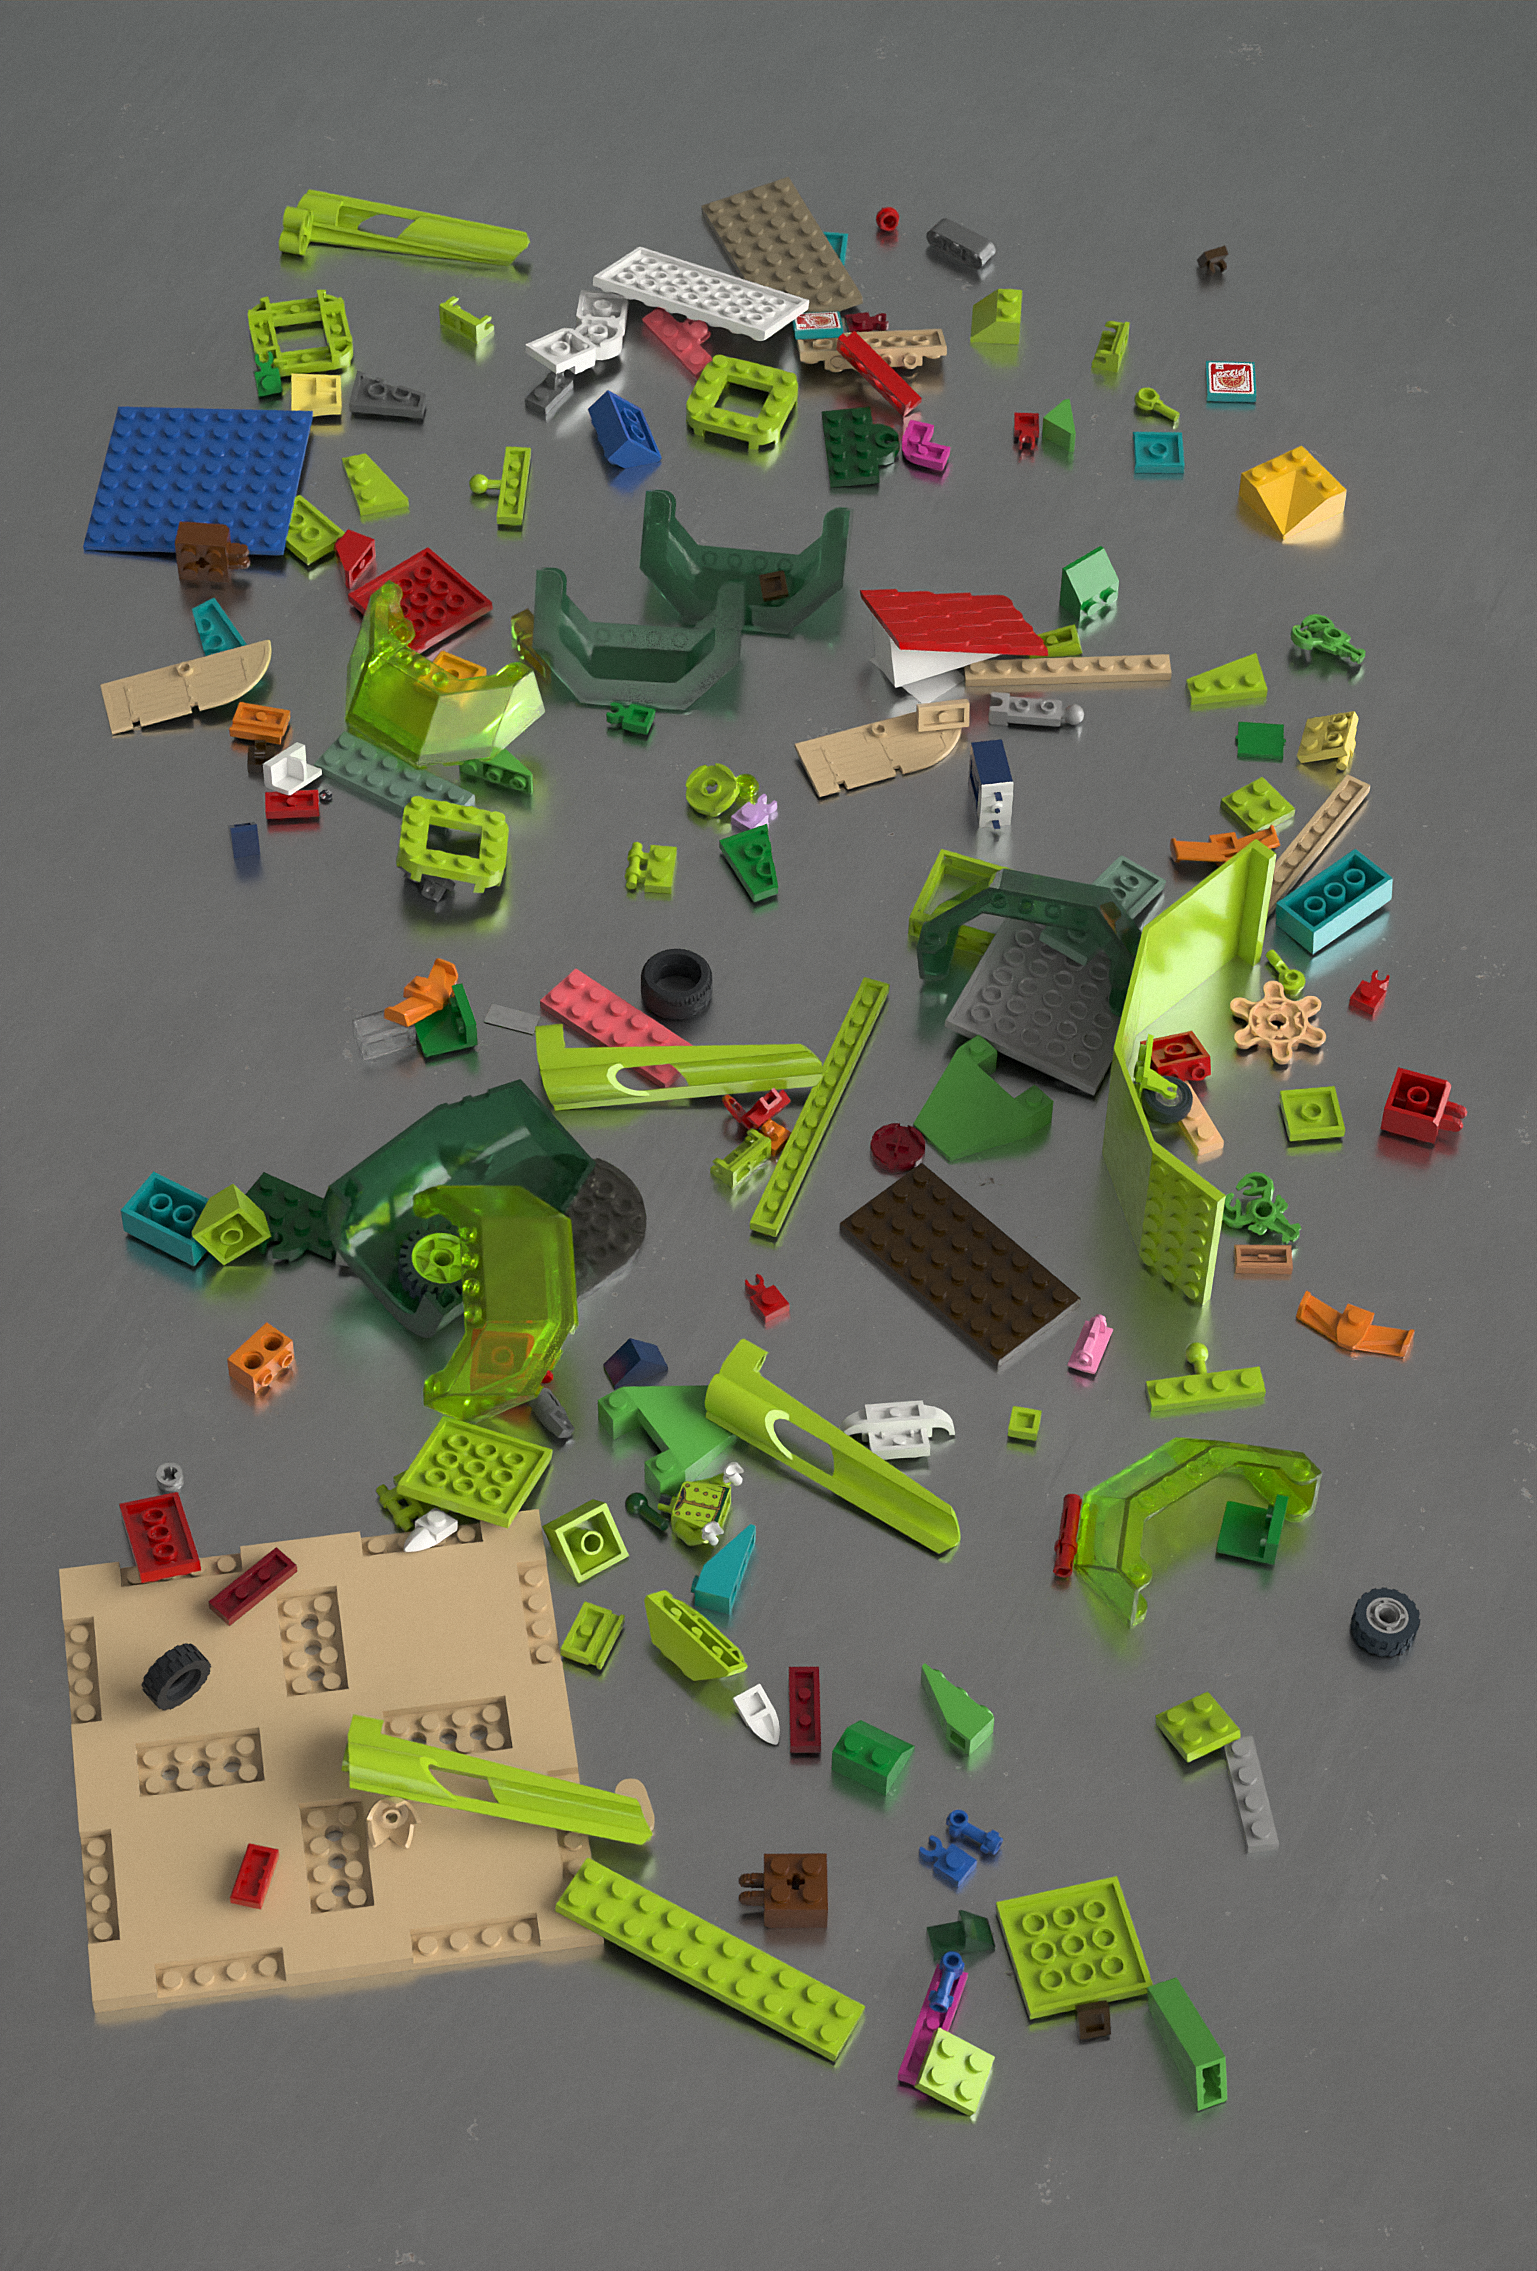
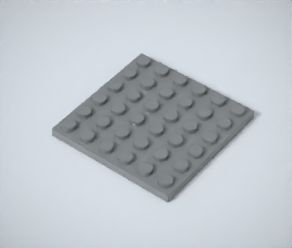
(1040, 1006)

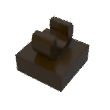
(1213, 257)
(773, 586)
(258, 755)
(1093, 2019)

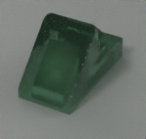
(965, 1936)

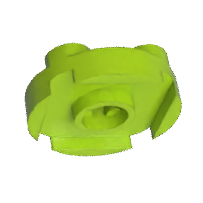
(718, 801)

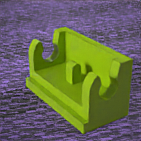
(464, 322)
(1111, 347)
(743, 1159)

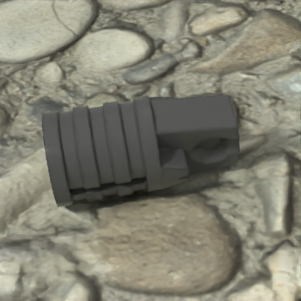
(551, 1414)

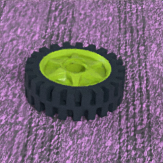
(421, 1260)

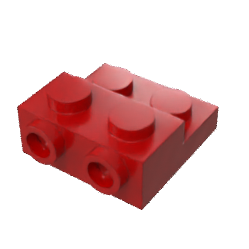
(1180, 1057)

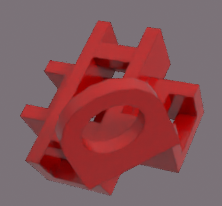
(763, 1109)

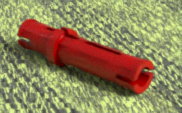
(1066, 1544)

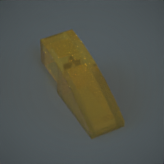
(522, 631)

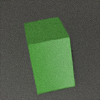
(1059, 426)

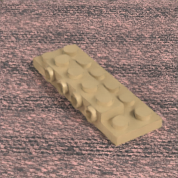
(896, 348)

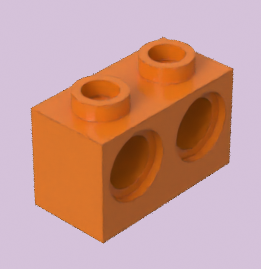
(257, 1354)

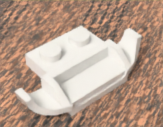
(897, 1428)

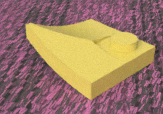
(316, 394)

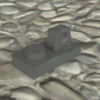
(549, 392)
(434, 886)

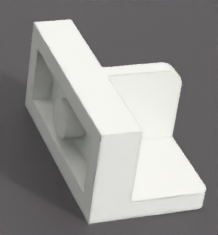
(289, 770)

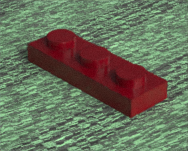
(252, 1586)
(804, 1710)

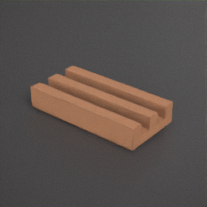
(1263, 1263)

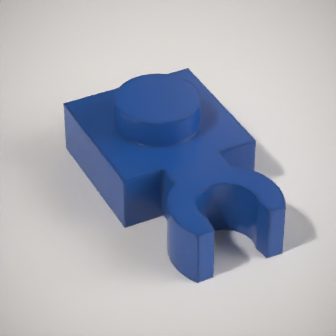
(949, 1863)

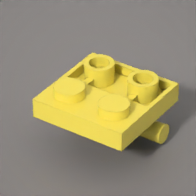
(1329, 738)

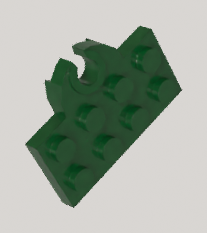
(856, 446)
(292, 1219)

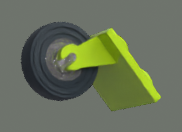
(1162, 1097)

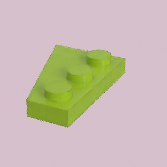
(371, 486)
(1228, 682)

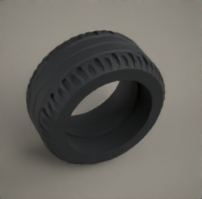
(676, 1004)

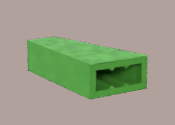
(1189, 2043)

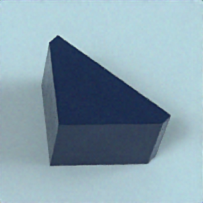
(244, 839)
(634, 1362)

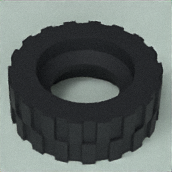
(176, 1676)

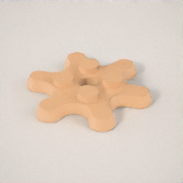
(1277, 1008)

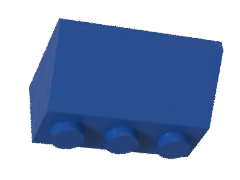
(623, 432)

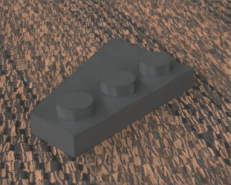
(380, 398)

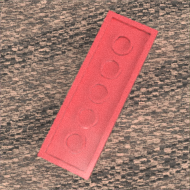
(610, 1022)

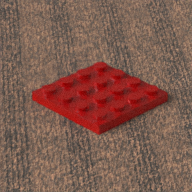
(432, 599)

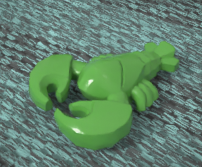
(1325, 639)
(1260, 1211)

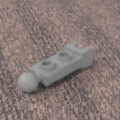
(1031, 711)

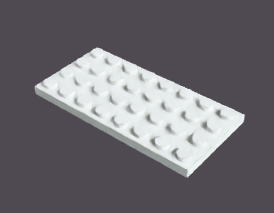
(701, 293)

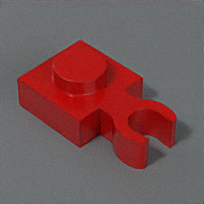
(1026, 428)
(1370, 995)
(766, 1301)

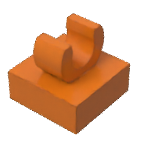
(777, 1134)

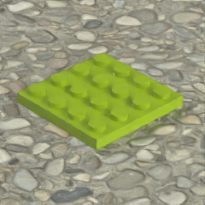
(475, 1471)
(1073, 1947)

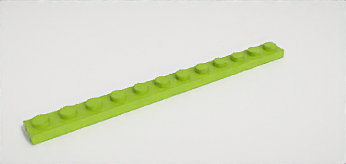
(819, 1107)

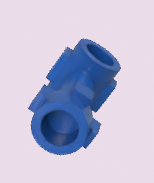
(959, 1827)
(951, 1969)

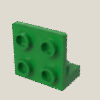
(450, 1027)
(1252, 1530)

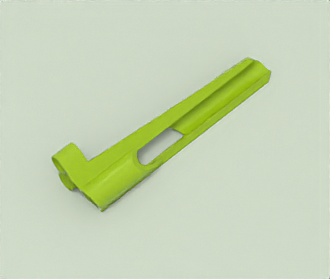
(336, 219)
(588, 1075)
(748, 1408)
(402, 1767)

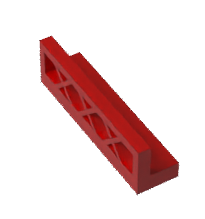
(878, 373)

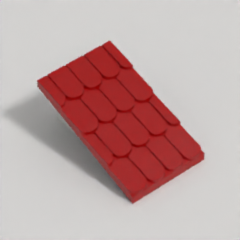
(935, 633)

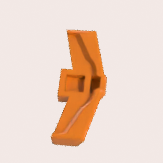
(1220, 846)
(424, 995)
(1353, 1328)

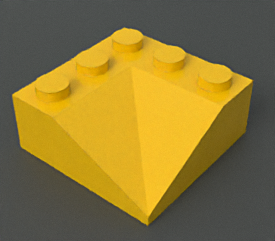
(1292, 492)

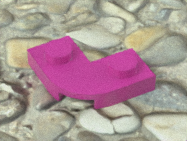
(919, 449)

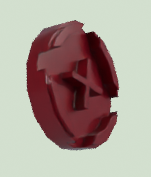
(897, 1148)

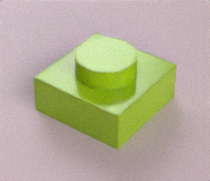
(1024, 1423)

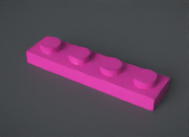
(925, 2026)

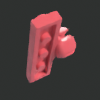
(681, 339)

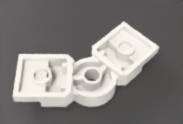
(597, 336)

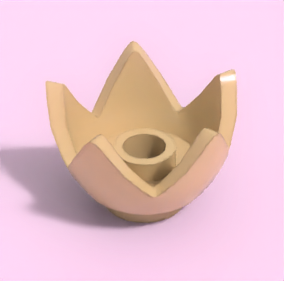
(394, 1827)

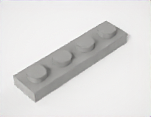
(1250, 1795)

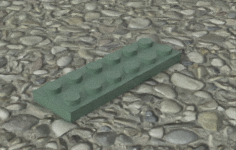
(385, 776)
(1134, 890)

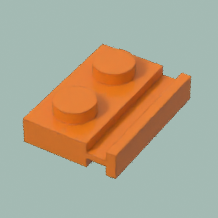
(259, 723)

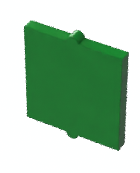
(1260, 740)

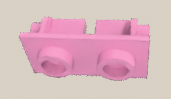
(1090, 1345)

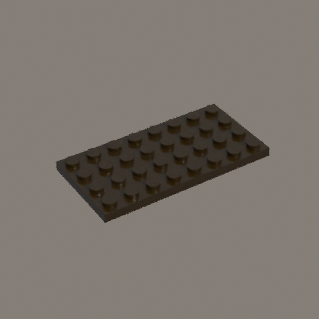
(960, 1264)

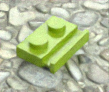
(592, 1635)

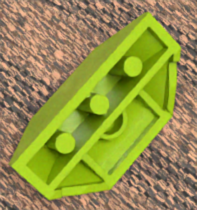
(690, 1639)

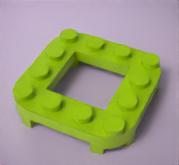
(321, 308)
(758, 431)
(418, 860)

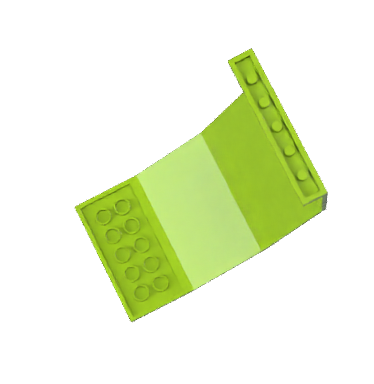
(1166, 1203)

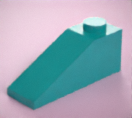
(723, 1573)

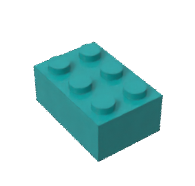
(165, 1216)

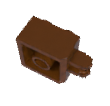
(207, 553)
(793, 1890)

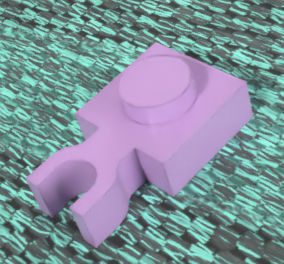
(752, 815)

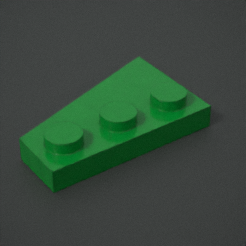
(752, 861)

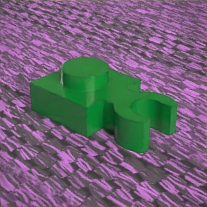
(267, 378)
(634, 718)

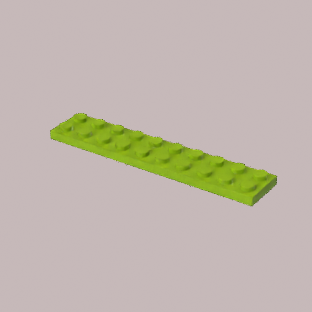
(710, 1959)

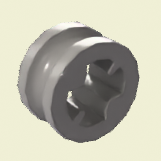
(166, 1469)

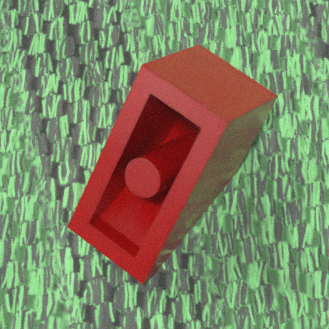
(354, 555)

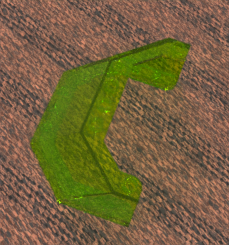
(421, 708)
(514, 1297)
(1120, 1505)

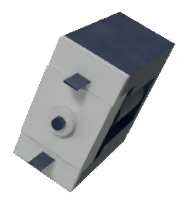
(990, 783)

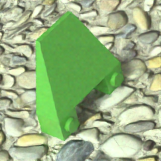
(973, 1111)
(675, 1423)

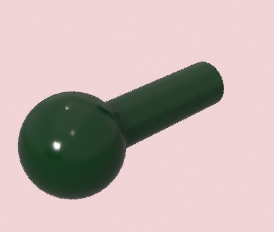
(637, 1504)

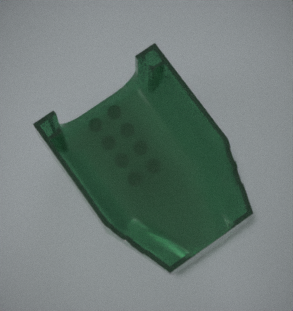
(478, 1141)

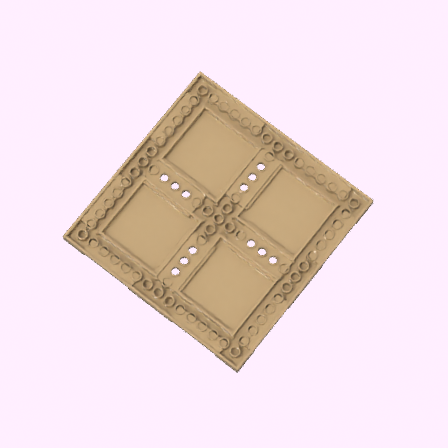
(404, 1637)

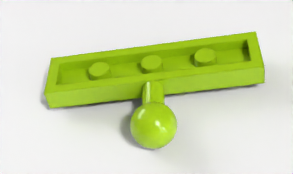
(511, 486)
(1204, 1387)

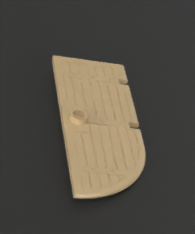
(178, 687)
(873, 753)

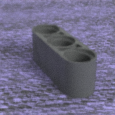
(961, 243)

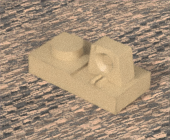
(942, 715)

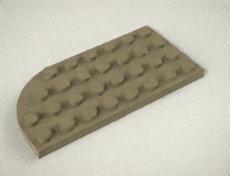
(781, 246)

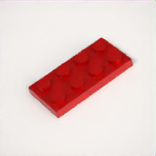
(159, 1537)

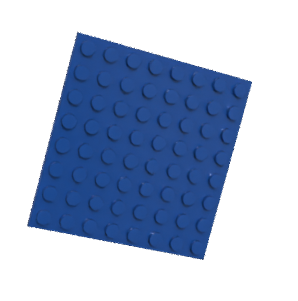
(199, 469)

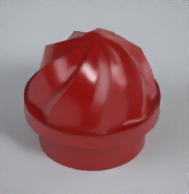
(887, 218)

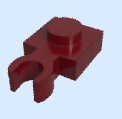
(864, 323)

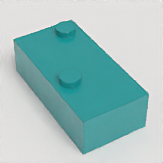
(1334, 901)

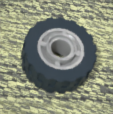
(1384, 1637)

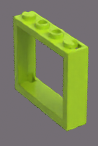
(960, 866)

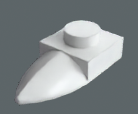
(430, 1530)
(758, 1714)

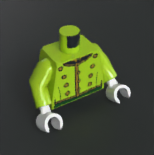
(702, 1507)

